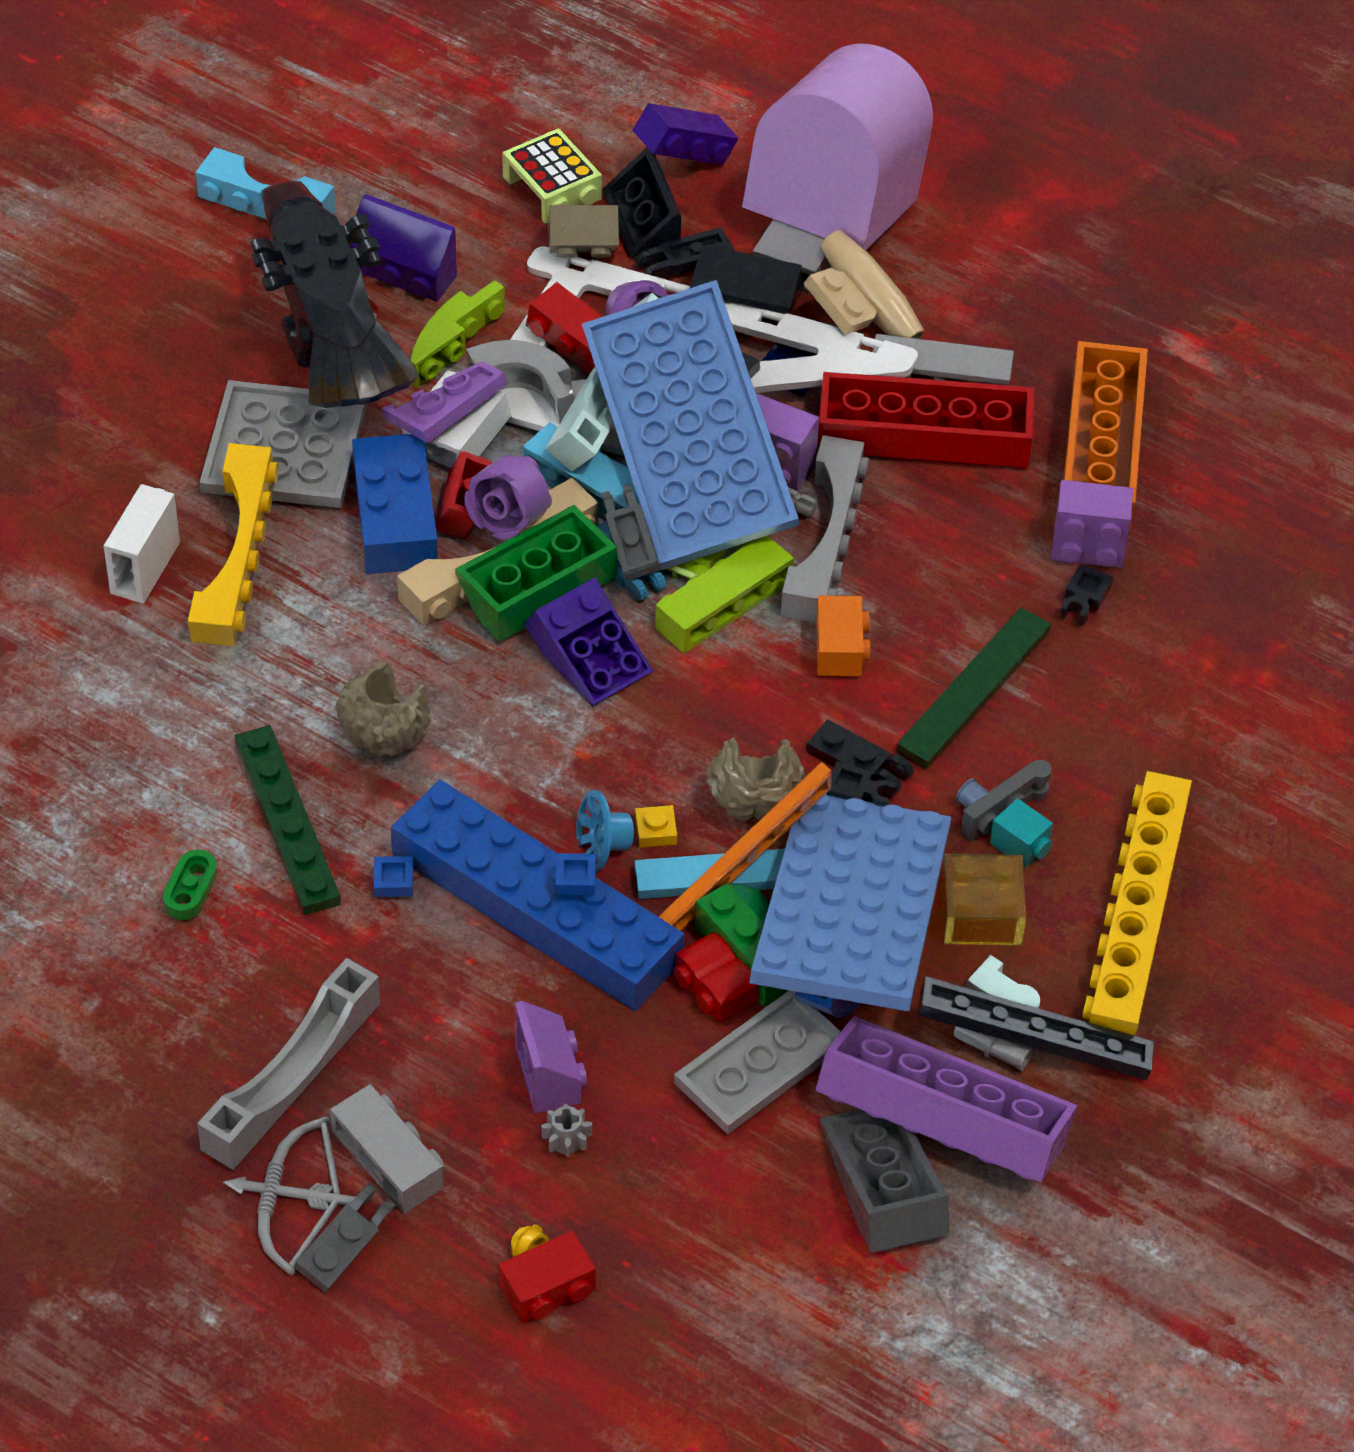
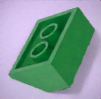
(738, 917)

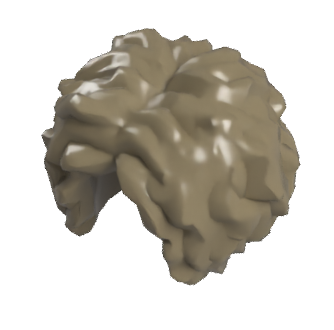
(378, 716)
(751, 784)

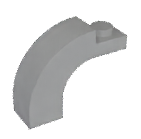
(530, 368)

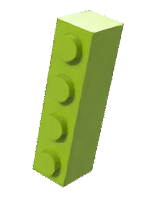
(722, 593)

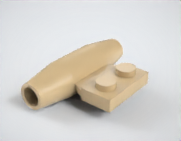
(860, 291)

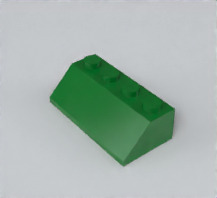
(536, 569)

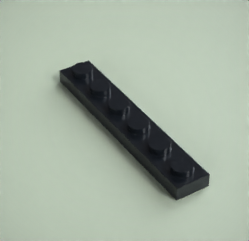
(1035, 1028)

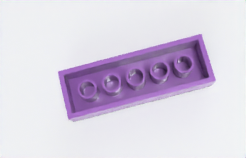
(946, 1098)

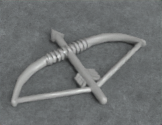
(317, 1196)

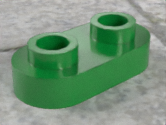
(187, 887)

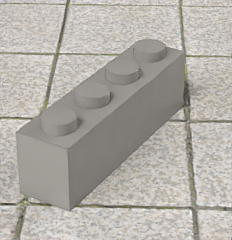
(956, 361)

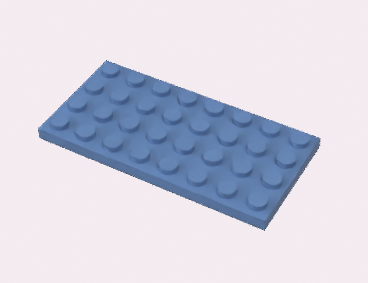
(690, 425)
(853, 902)

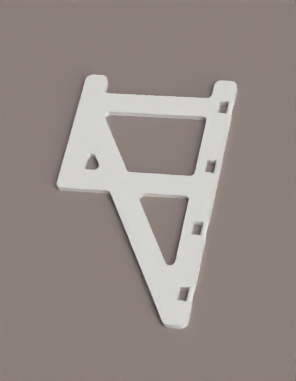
(833, 348)

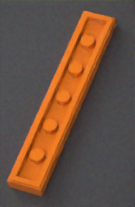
(751, 845)

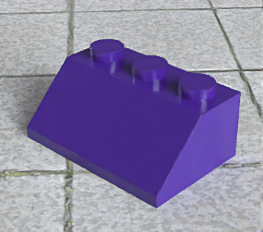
(414, 250)

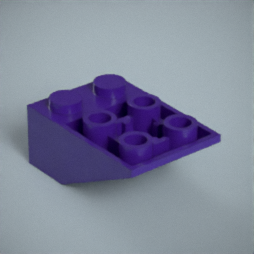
(588, 642)

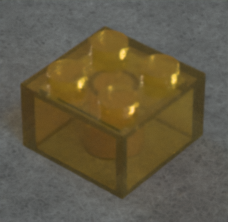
(983, 899)

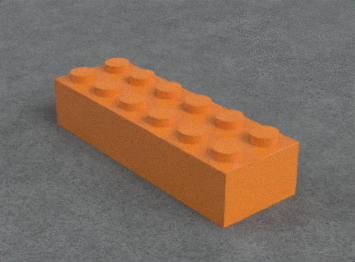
(1106, 415)

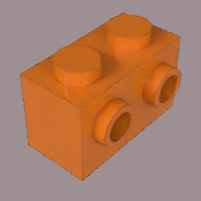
(840, 636)

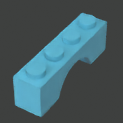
(225, 182)

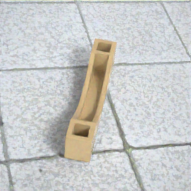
(432, 586)

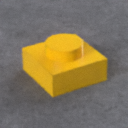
(655, 826)

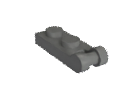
(1026, 785)

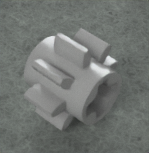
(566, 1130)

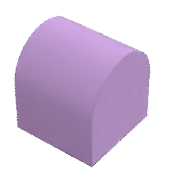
(843, 146)

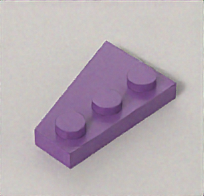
(437, 410)

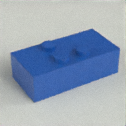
(394, 502)

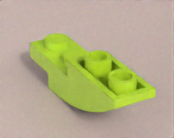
(445, 333)

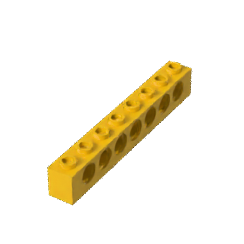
(1139, 904)

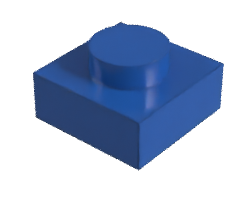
(575, 874)
(393, 876)

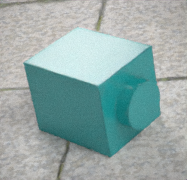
(1022, 832)

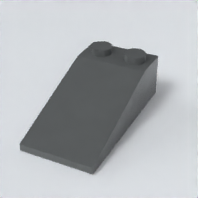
(886, 1180)

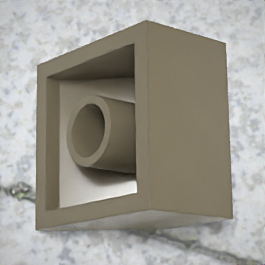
(583, 230)

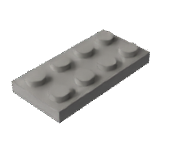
(757, 1061)

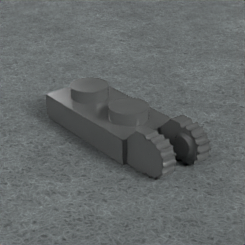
(631, 536)
(342, 1241)

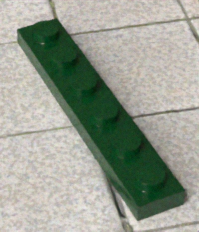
(287, 820)

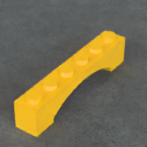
(218, 610)

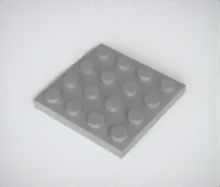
(305, 440)

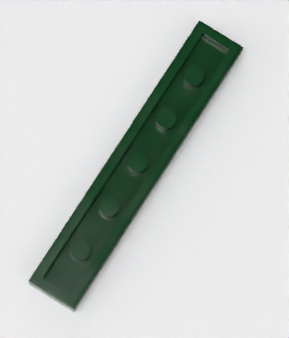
(973, 688)

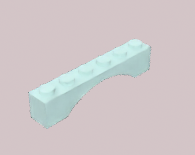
(585, 422)

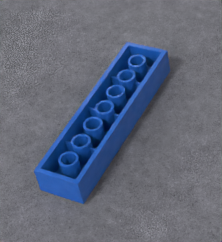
(514, 884)

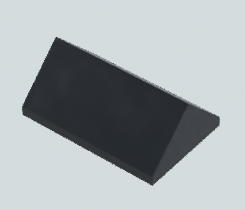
(644, 205)
(750, 278)

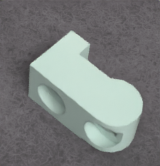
(990, 980)

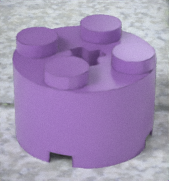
(507, 496)

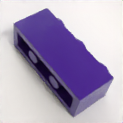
(685, 134)

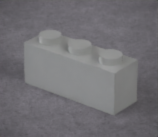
(388, 1148)

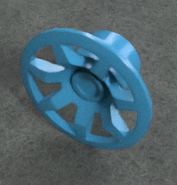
(606, 829)

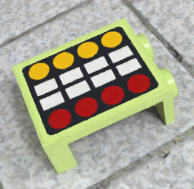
(553, 171)

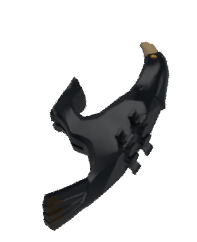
(331, 314)

